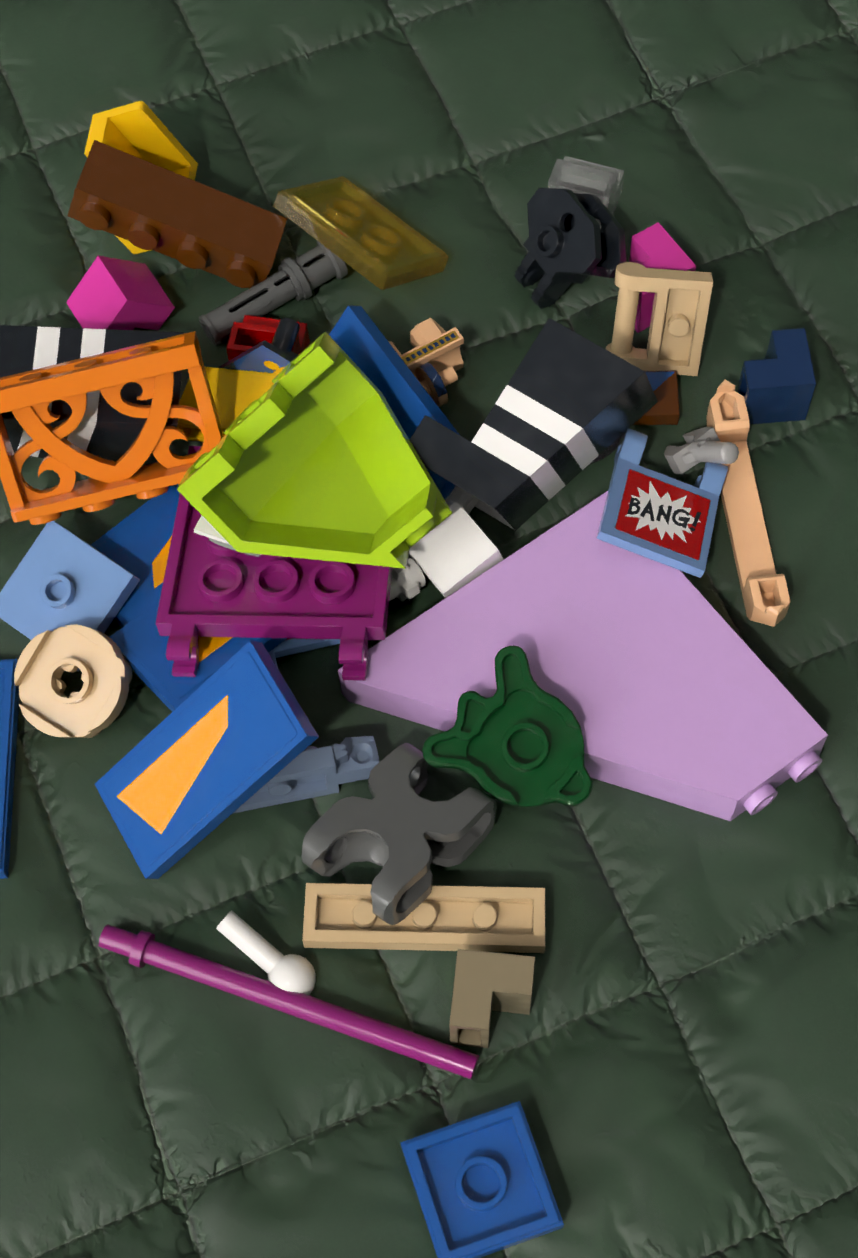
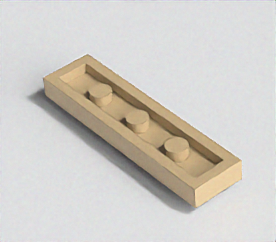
(445, 921)

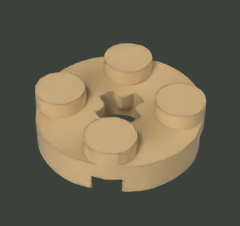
(41, 691)

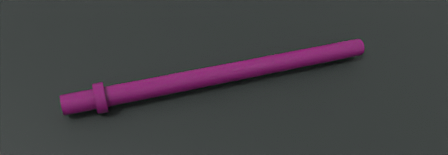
(144, 950)

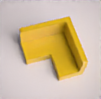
(141, 134)

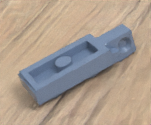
(318, 773)

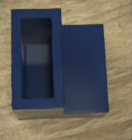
(782, 382)

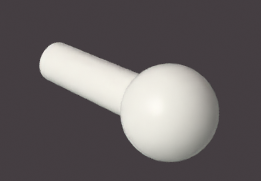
(285, 971)

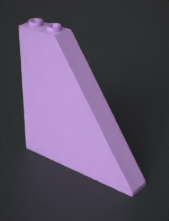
(630, 648)

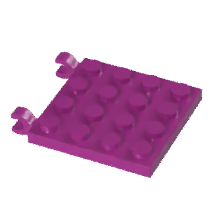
(267, 596)

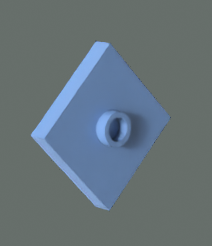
(64, 584)

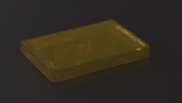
(361, 232)

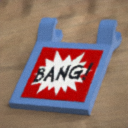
(658, 513)

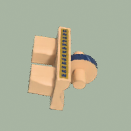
(434, 357)

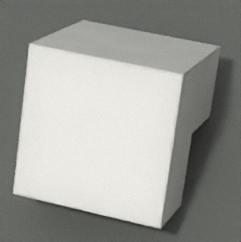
(455, 552)

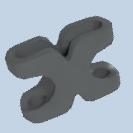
(399, 833)

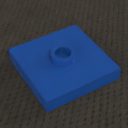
(482, 1184)

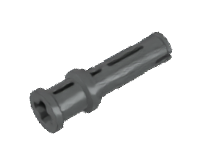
(293, 281)

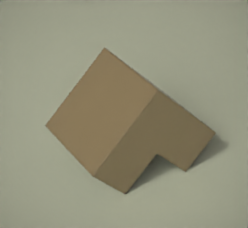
(484, 985)

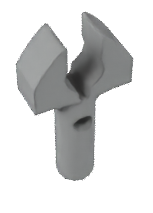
(701, 446)

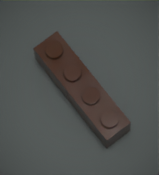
(176, 216)

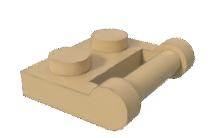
(676, 318)

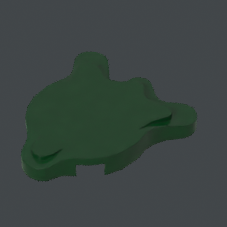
(516, 743)

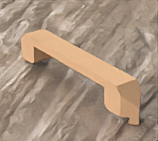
(762, 589)

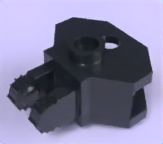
(568, 243)

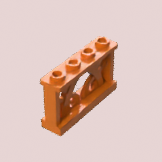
(151, 367)

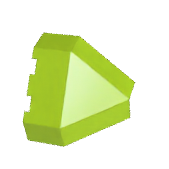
(318, 470)

